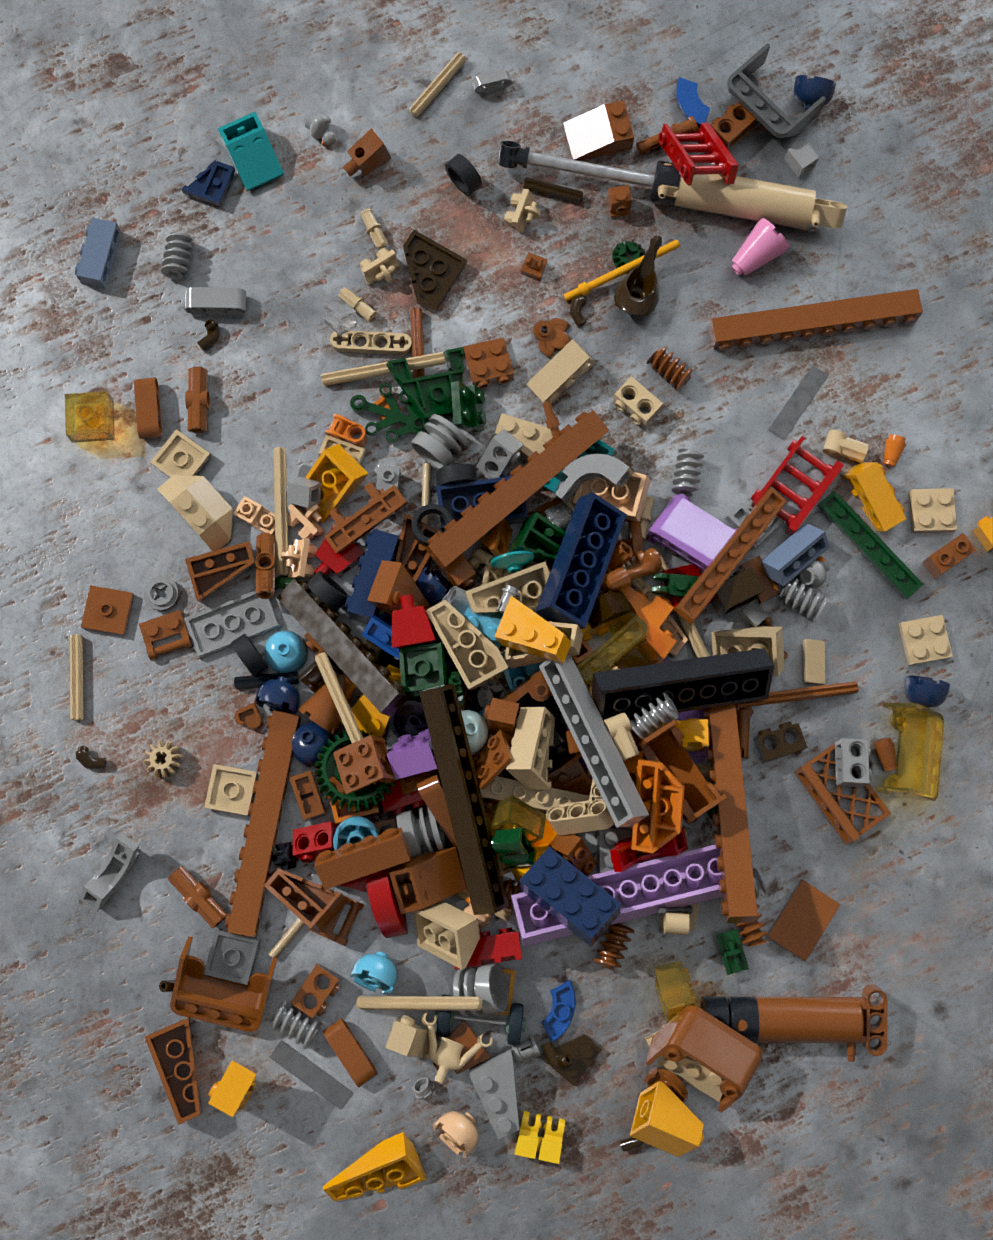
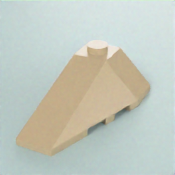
(470, 650)

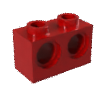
(312, 840)

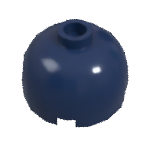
(811, 90)
(433, 585)
(926, 691)
(278, 696)
(308, 743)

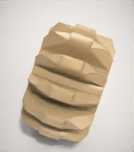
(154, 760)

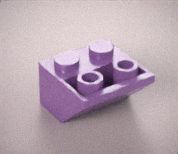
(412, 755)

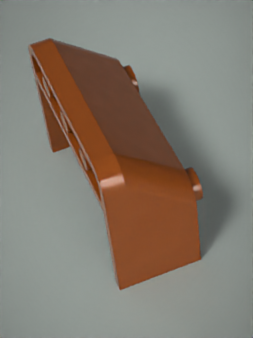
(539, 690)
(667, 747)
(219, 999)
(711, 1045)

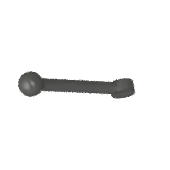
(688, 910)

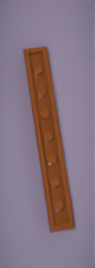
(730, 555)

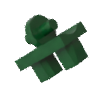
(731, 951)

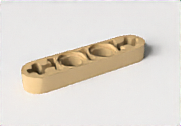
(370, 346)

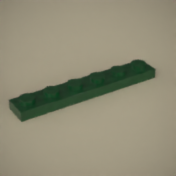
(870, 545)

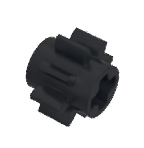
(284, 857)

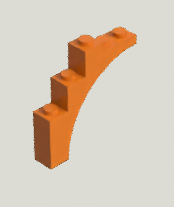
(654, 615)

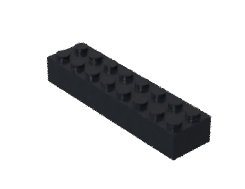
(688, 683)

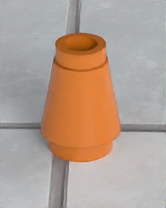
(893, 449)

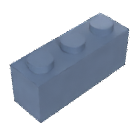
(98, 252)
(795, 554)

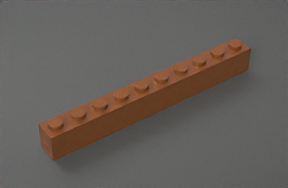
(815, 319)
(517, 489)
(731, 816)
(263, 826)

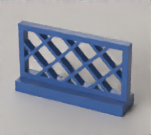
(380, 633)

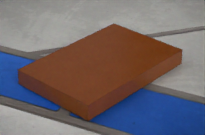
(803, 920)

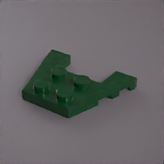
(432, 392)

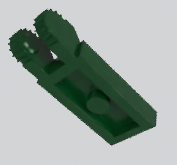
(676, 584)

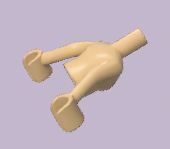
(449, 1051)

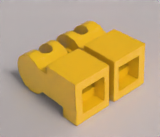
(548, 1146)

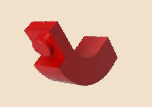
(624, 857)
(385, 905)

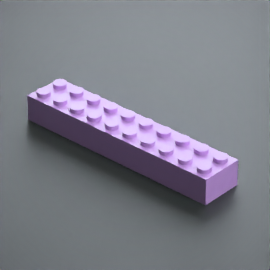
(640, 890)

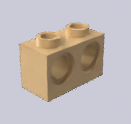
(642, 398)

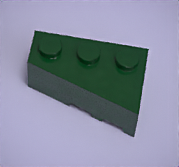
(540, 538)

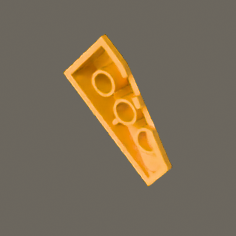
(384, 1166)

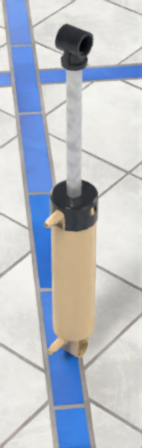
(709, 193)

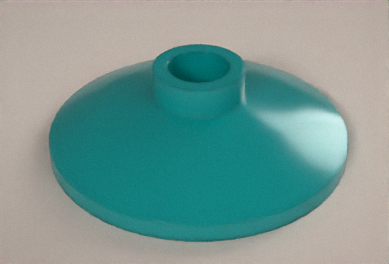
(512, 561)

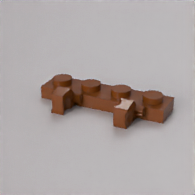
(353, 527)

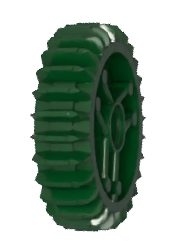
(328, 768)

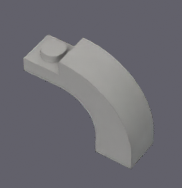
(592, 467)
(111, 874)

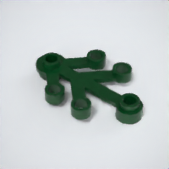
(392, 415)

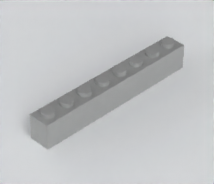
(594, 742)

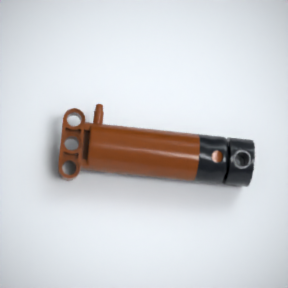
(806, 1019)

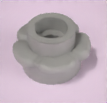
(423, 1088)

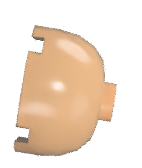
(458, 1132)

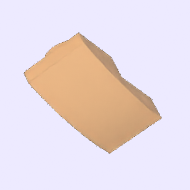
(256, 515)

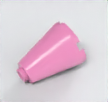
(759, 248)

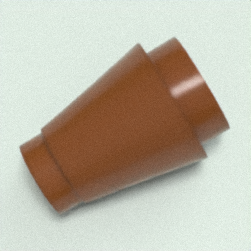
(886, 753)

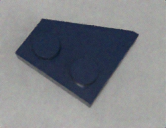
(211, 183)

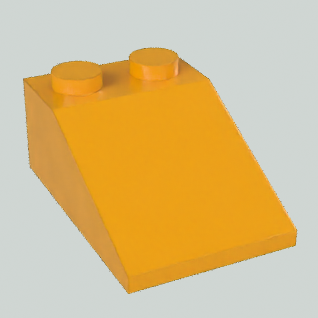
(338, 477)

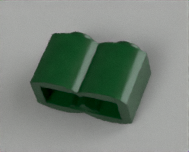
(514, 848)

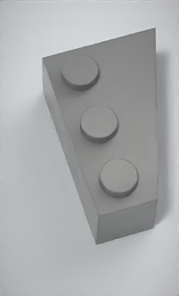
(497, 1092)

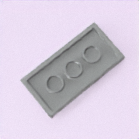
(221, 624)

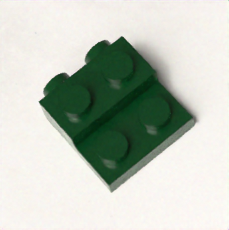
(468, 407)
(423, 668)

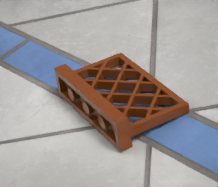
(831, 807)

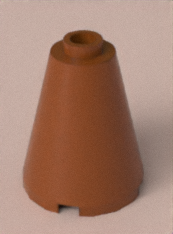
(322, 708)

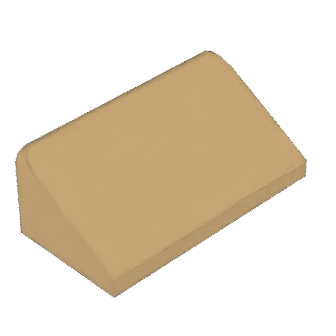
(813, 662)

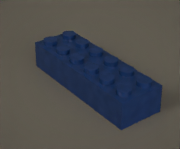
(581, 561)

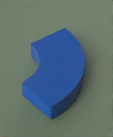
(689, 101)
(562, 1011)

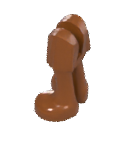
(643, 564)

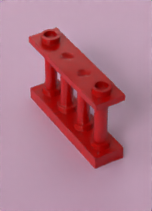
(709, 143)
(817, 488)

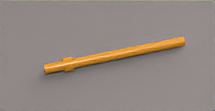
(585, 288)

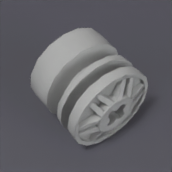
(439, 441)
(421, 831)
(485, 982)

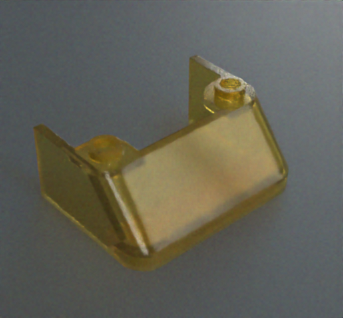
(625, 636)
(918, 752)

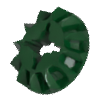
(620, 251)
(456, 679)

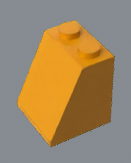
(666, 1121)

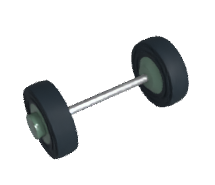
(514, 1025)

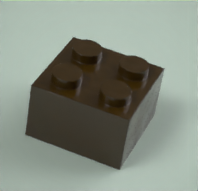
(737, 591)

